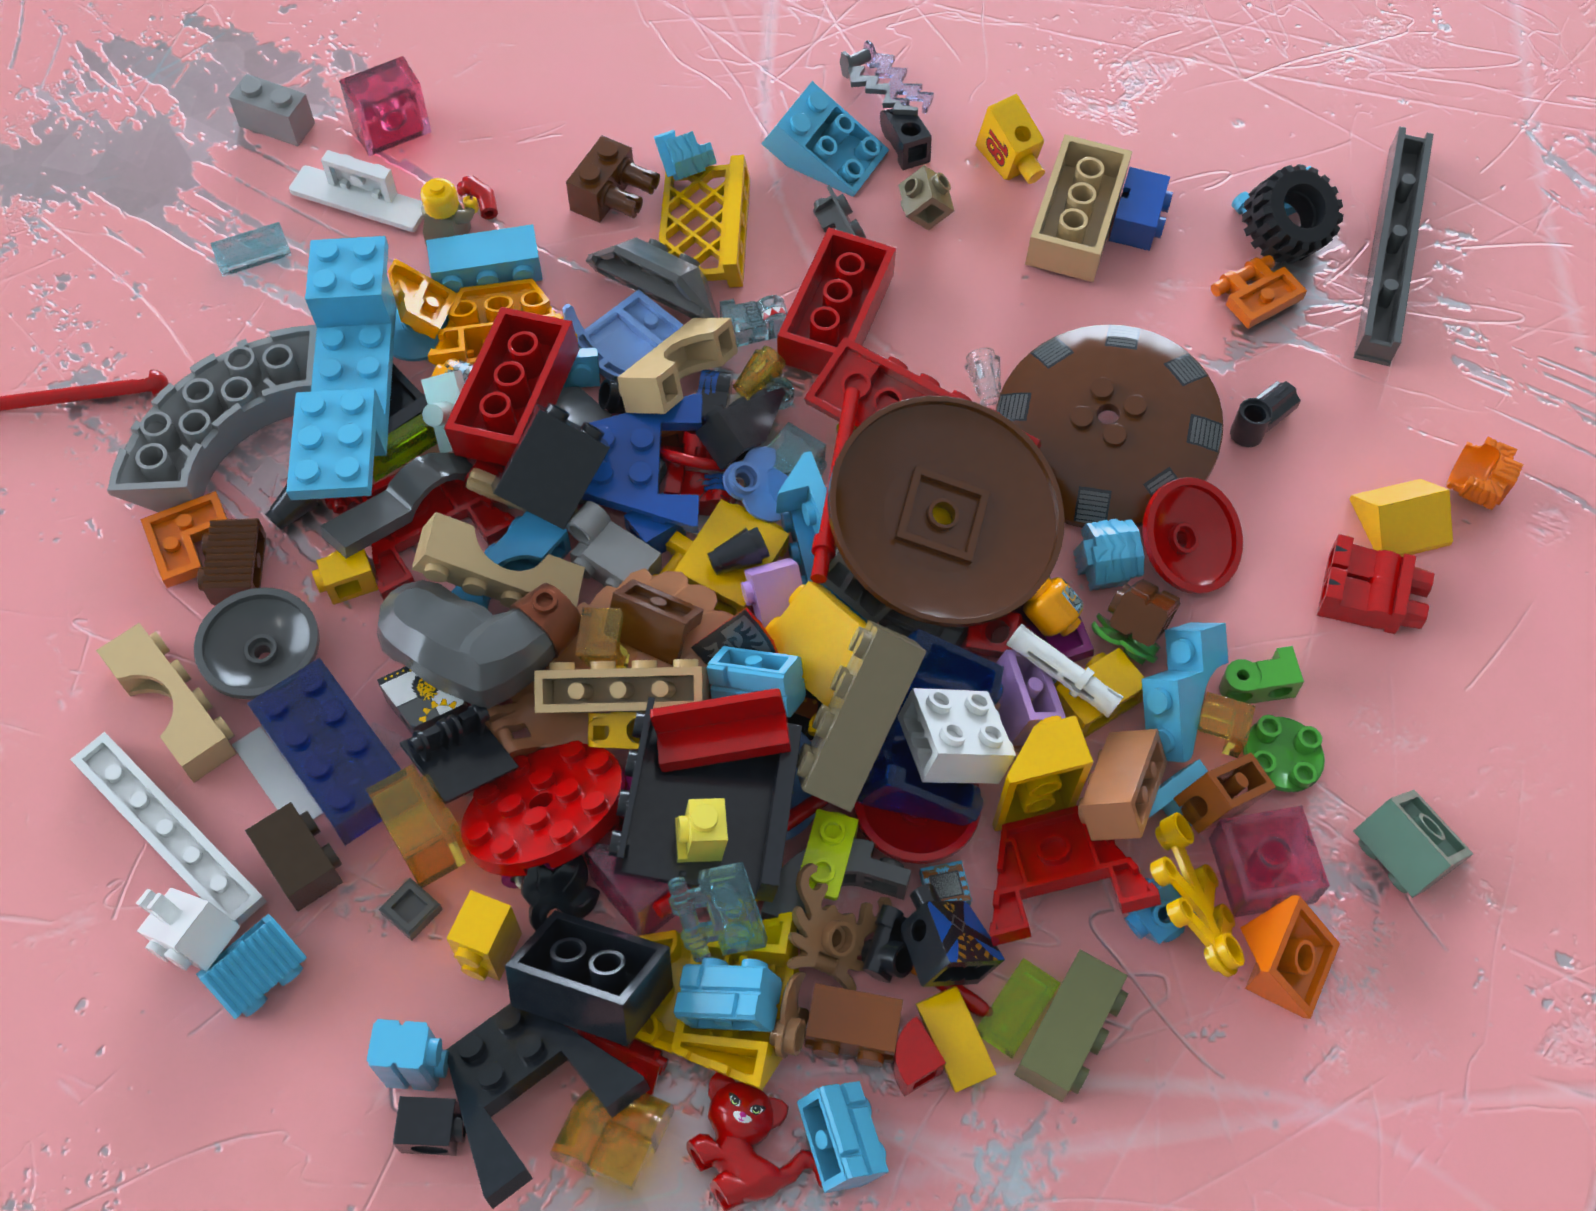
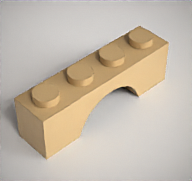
(654, 380)
(453, 555)
(191, 734)

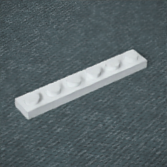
(167, 829)

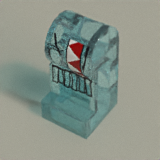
(755, 320)

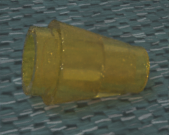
(759, 371)

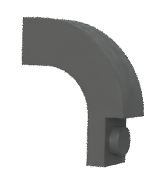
(881, 876)

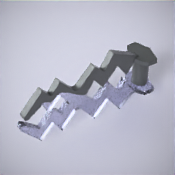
(852, 69)

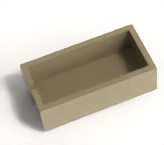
(859, 714)

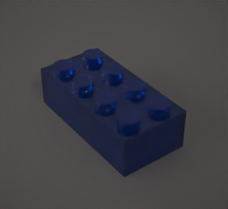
(326, 746)

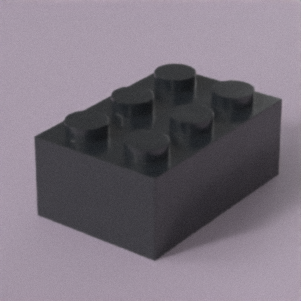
(590, 977)

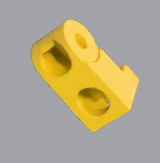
(612, 730)

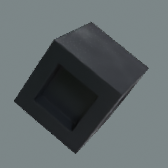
(428, 1126)

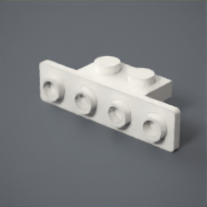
(358, 189)

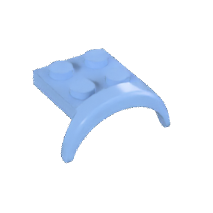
(624, 332)

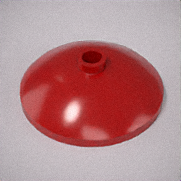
(1206, 532)
(913, 838)

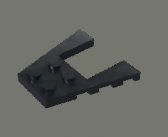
(506, 1060)

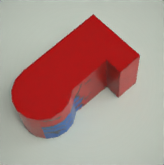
(708, 487)

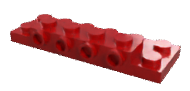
(877, 379)

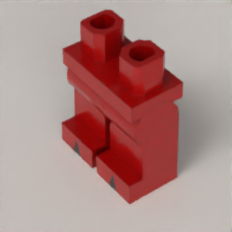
(1373, 587)

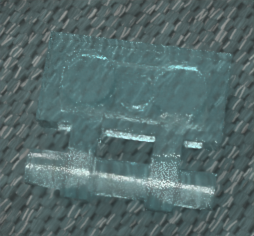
(730, 906)

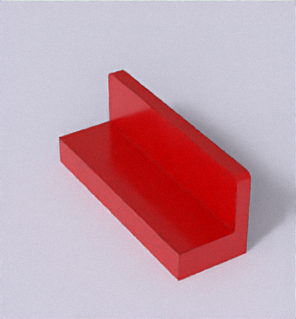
(721, 730)

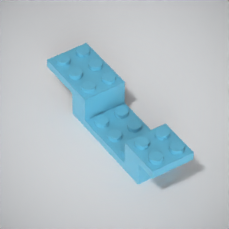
(348, 408)

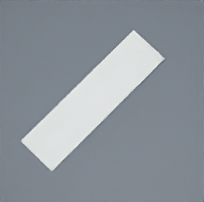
(274, 773)

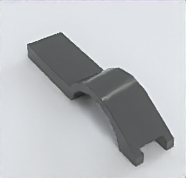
(395, 505)

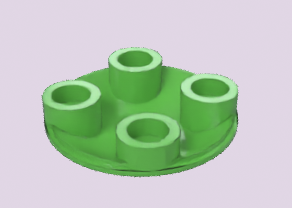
(1287, 752)

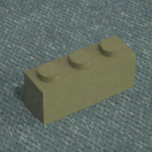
(1073, 1027)

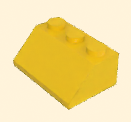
(1046, 772)

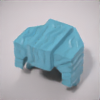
(683, 154)
(1110, 553)

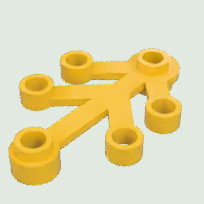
(1198, 896)

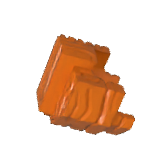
(1485, 472)

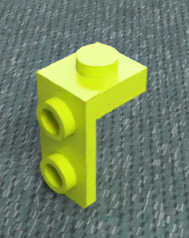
(830, 849)

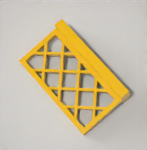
(733, 217)

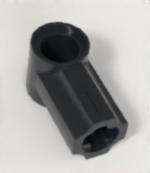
(1262, 413)

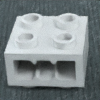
(956, 736)

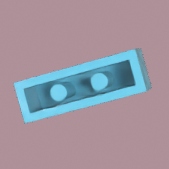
(485, 257)

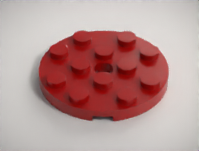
(512, 833)

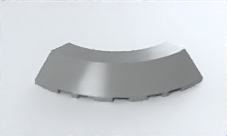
(209, 415)

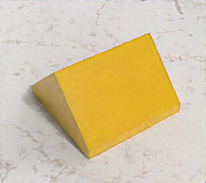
(1406, 517)

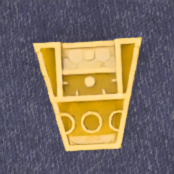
(733, 1053)

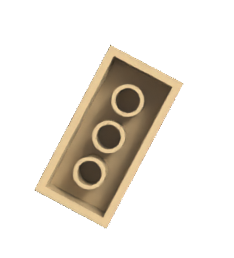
(1078, 208)

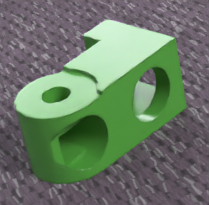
(1263, 679)

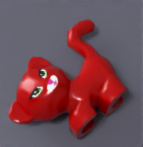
(741, 1120)

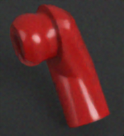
(485, 195)

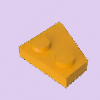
(420, 299)

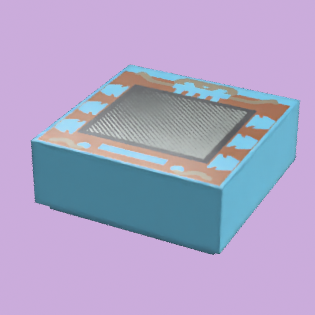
(948, 881)

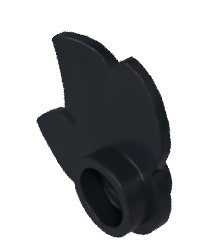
(559, 889)

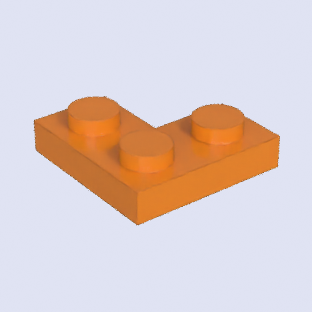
(175, 532)

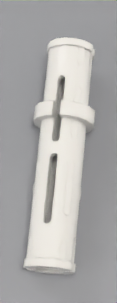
(1069, 674)

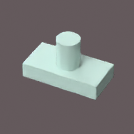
(441, 396)

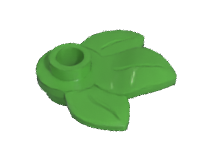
(1133, 648)

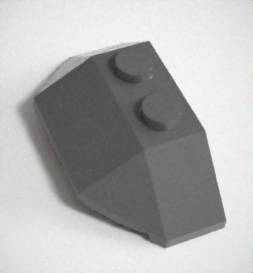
(658, 275)

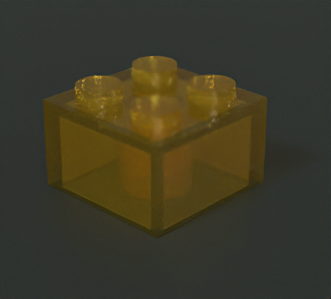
(419, 824)

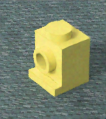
(702, 831)

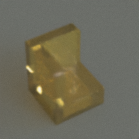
(600, 636)
(1227, 720)

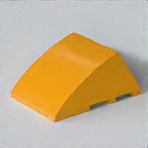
(475, 312)

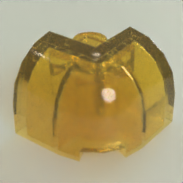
(614, 1145)

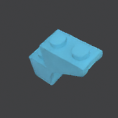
(1176, 695)

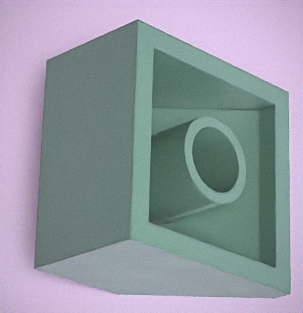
(1411, 843)

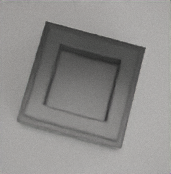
(410, 909)

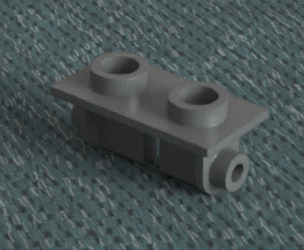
(834, 212)

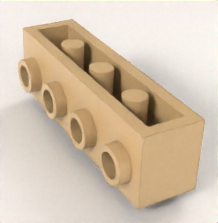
(619, 689)

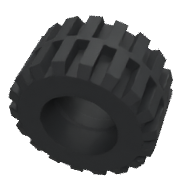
(1312, 200)

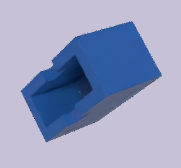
(1140, 209)

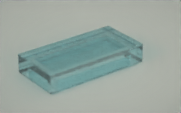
(250, 249)

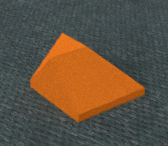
(1291, 955)

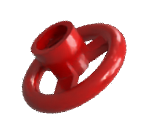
(691, 455)

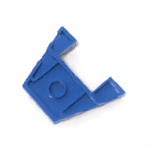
(631, 467)

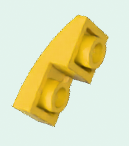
(956, 1038)

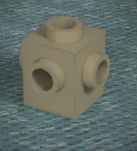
(926, 197)

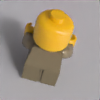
(443, 211)

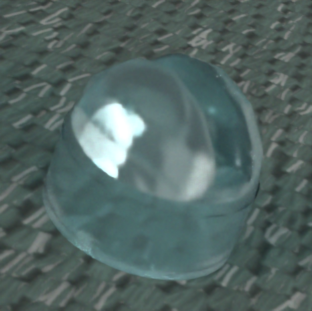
(779, 382)

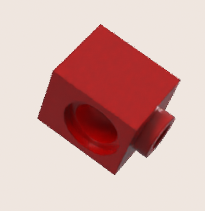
(980, 636)

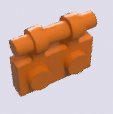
(1263, 298)

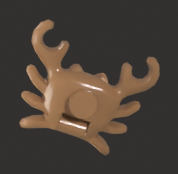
(825, 936)

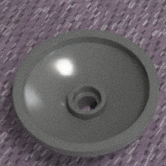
(248, 626)

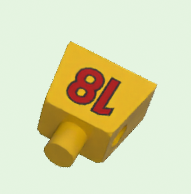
(1011, 140)

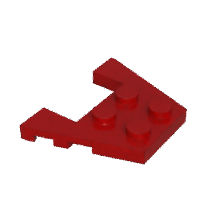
(447, 499)
(1054, 855)

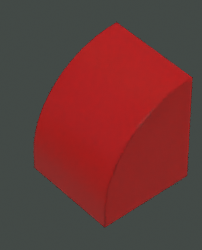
(916, 1058)

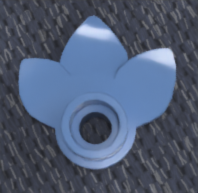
(761, 482)

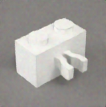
(185, 928)

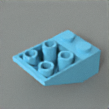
(825, 142)

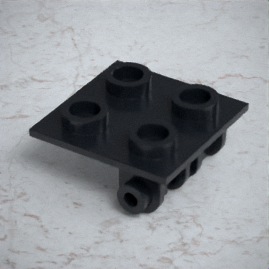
(459, 753)

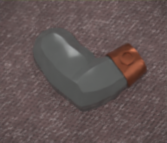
(468, 648)

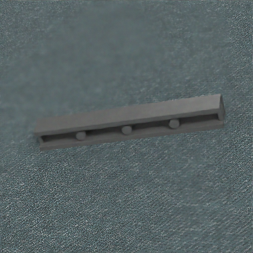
(1393, 249)

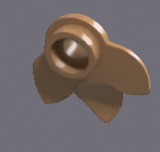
(791, 1027)

